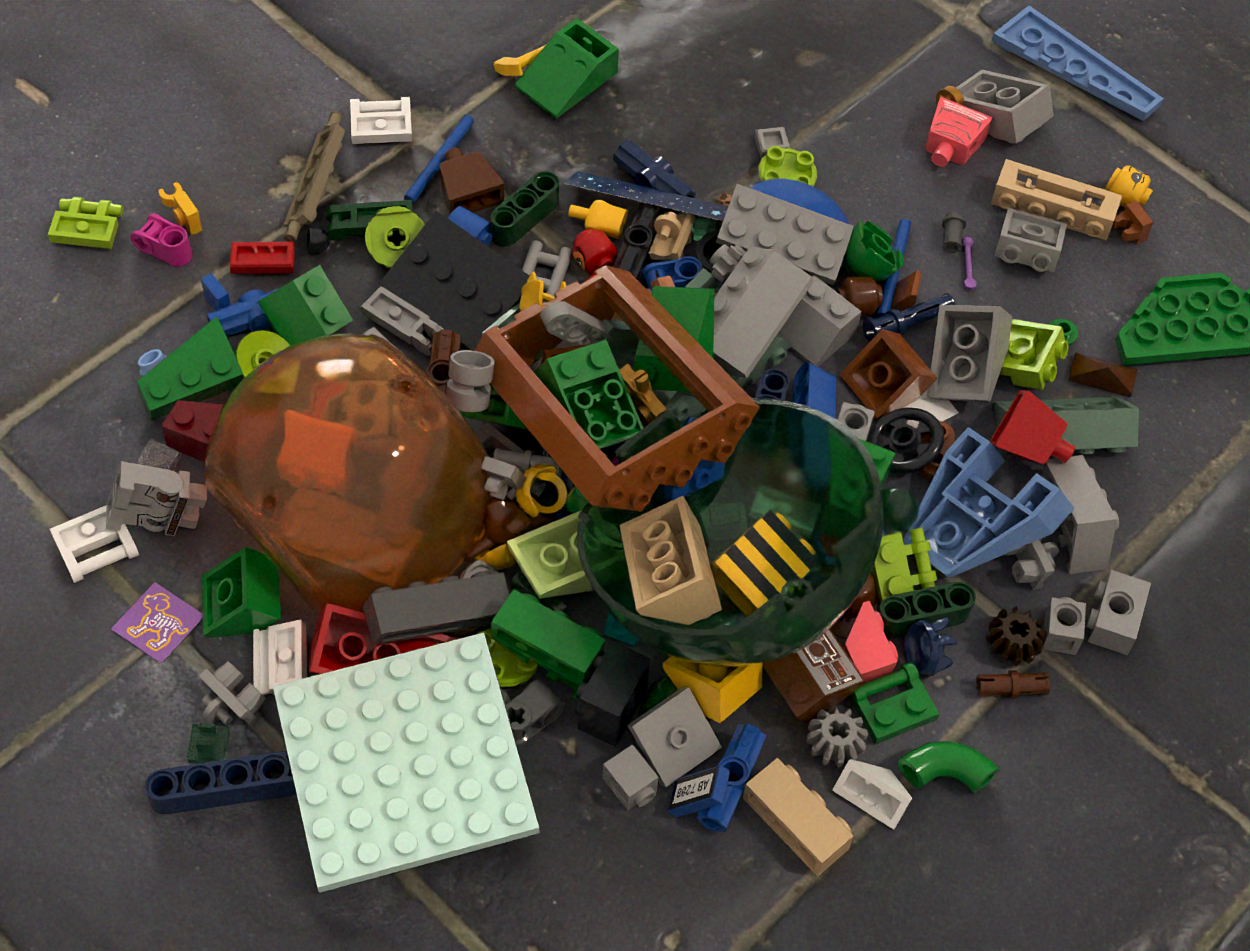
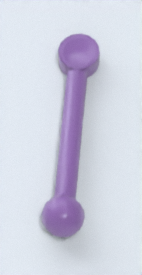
(969, 283)

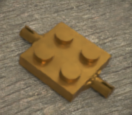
(642, 396)

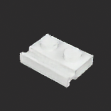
(279, 655)

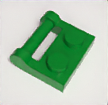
(899, 712)

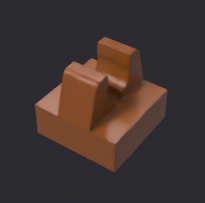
(1135, 222)

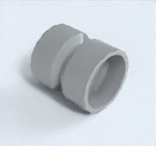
(470, 380)

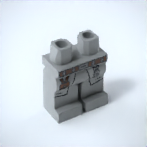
(154, 499)

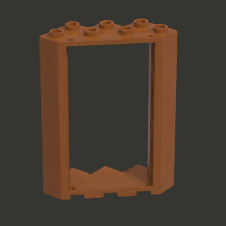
(665, 462)

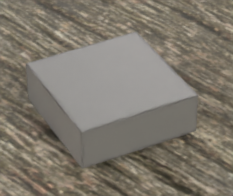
(770, 137)

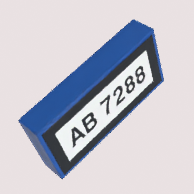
(698, 791)

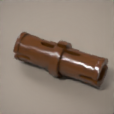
(1012, 684)

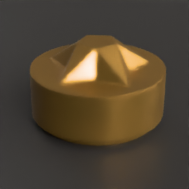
(950, 93)

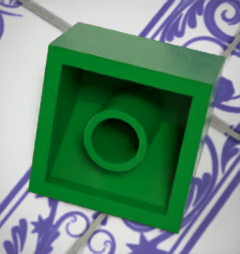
(305, 308)
(240, 595)

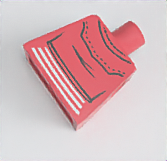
(956, 133)

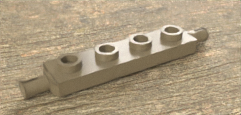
(314, 177)

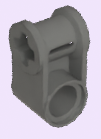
(533, 711)

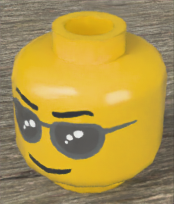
(1131, 185)

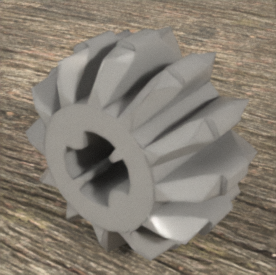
(827, 733)

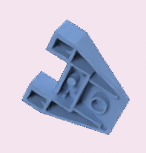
(975, 522)

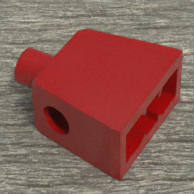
(1032, 431)

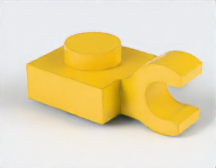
(185, 211)

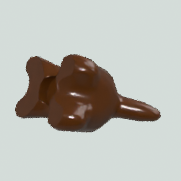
(506, 521)

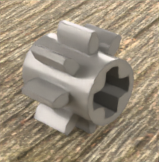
(725, 261)

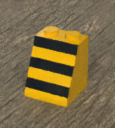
(762, 562)

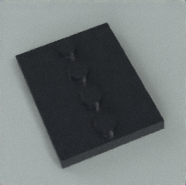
(455, 279)

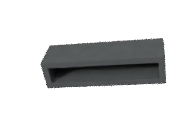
(434, 608)

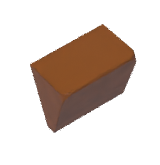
(906, 291)

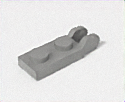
(400, 319)

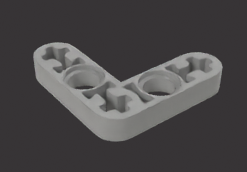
(571, 326)

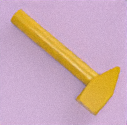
(513, 66)

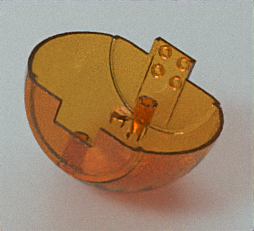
(348, 469)

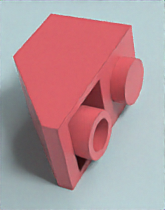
(869, 646)

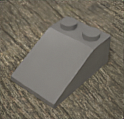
(1013, 102)
(969, 351)

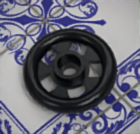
(903, 432)

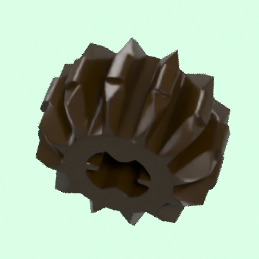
(1016, 636)

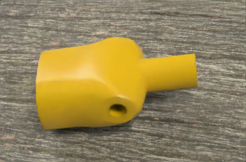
(602, 217)

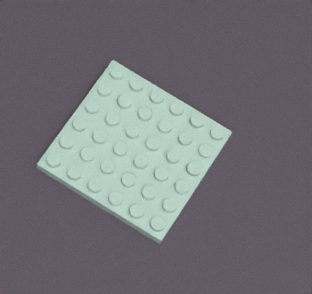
(403, 762)

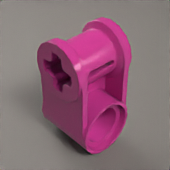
(163, 241)

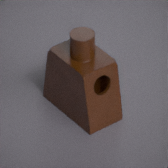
(469, 182)

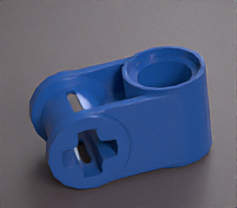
(681, 271)

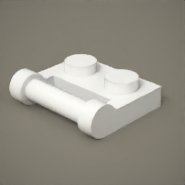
(380, 121)
(87, 534)

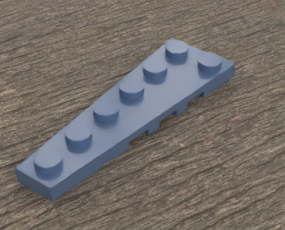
(1067, 57)

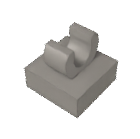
(500, 477)

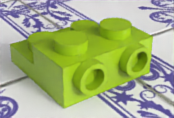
(1033, 353)

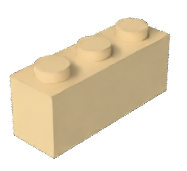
(798, 816)

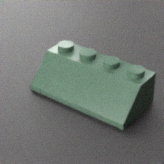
(1091, 422)

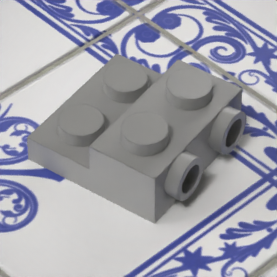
(1030, 240)

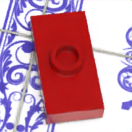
(262, 257)

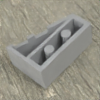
(1092, 523)

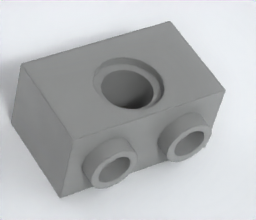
(1128, 597)

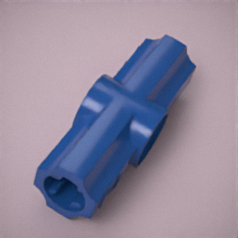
(243, 315)
(740, 760)

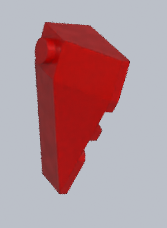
(345, 641)

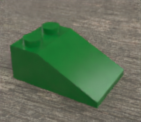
(695, 313)

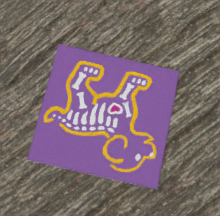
(157, 622)

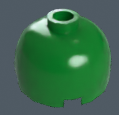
(871, 253)

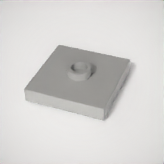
(674, 736)

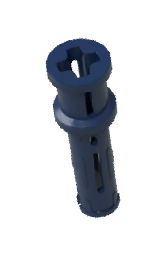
(898, 321)

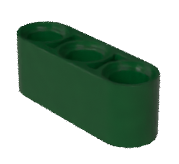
(524, 208)
(935, 599)

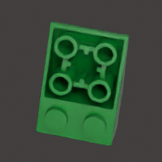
(569, 68)
(592, 393)

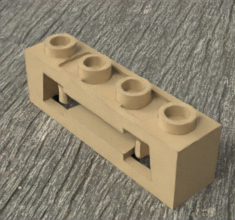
(1056, 199)

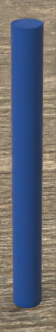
(433, 166)
(890, 283)

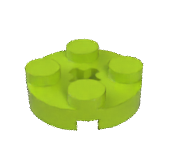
(382, 227)

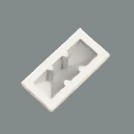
(874, 791)

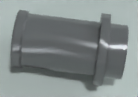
(953, 227)

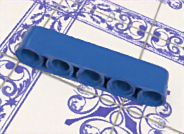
(815, 389)

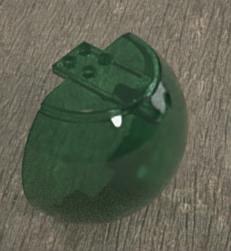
(786, 463)

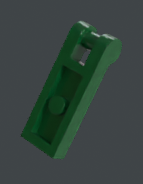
(360, 217)

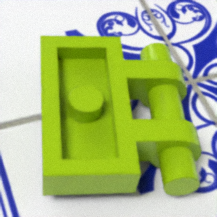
(85, 229)
(891, 566)

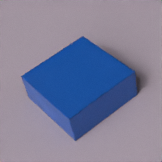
(214, 292)

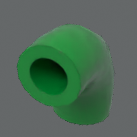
(947, 760)

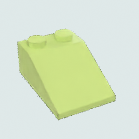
(551, 558)

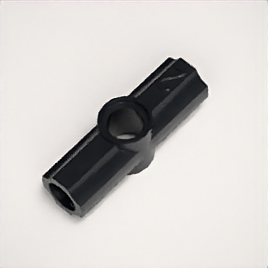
(638, 240)

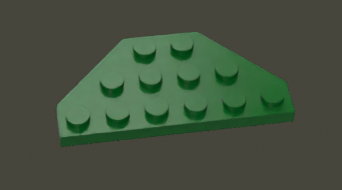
(1188, 321)

